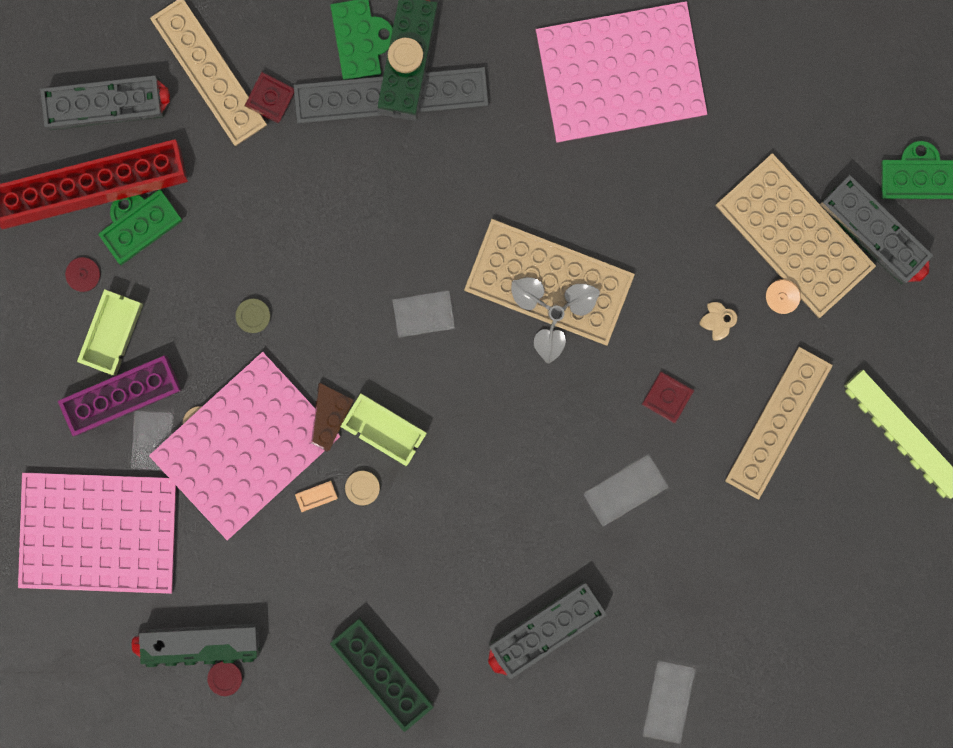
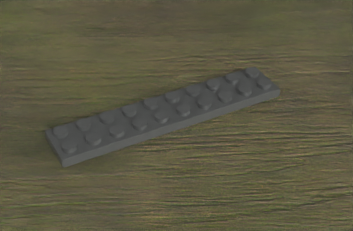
(360, 96)

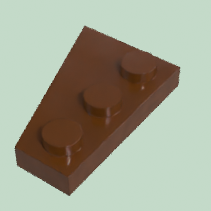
(329, 416)

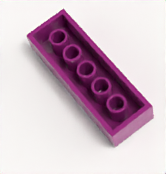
(119, 395)

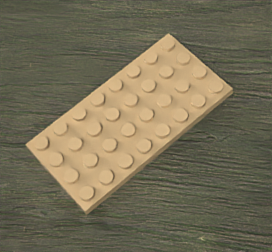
(795, 235)
(515, 255)

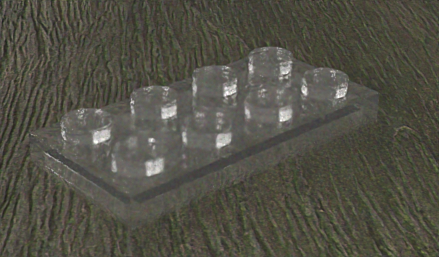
(625, 490)
(668, 701)

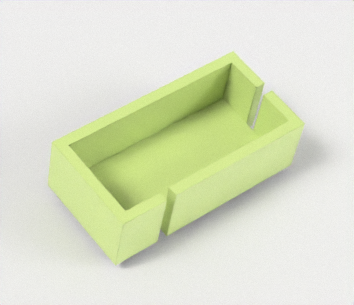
(110, 332)
(383, 429)

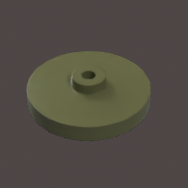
(253, 315)

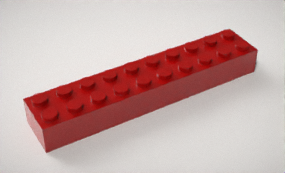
(91, 183)

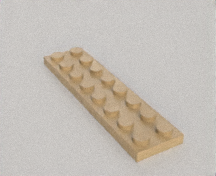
(208, 71)
(778, 423)

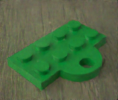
(359, 38)
(917, 175)
(138, 225)

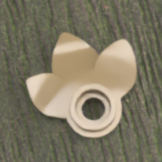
(716, 322)

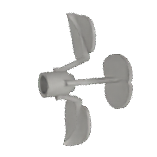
(580, 299)

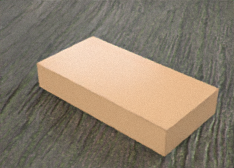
(316, 496)

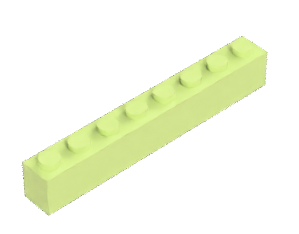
(902, 431)

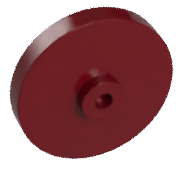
(82, 274)
(224, 678)

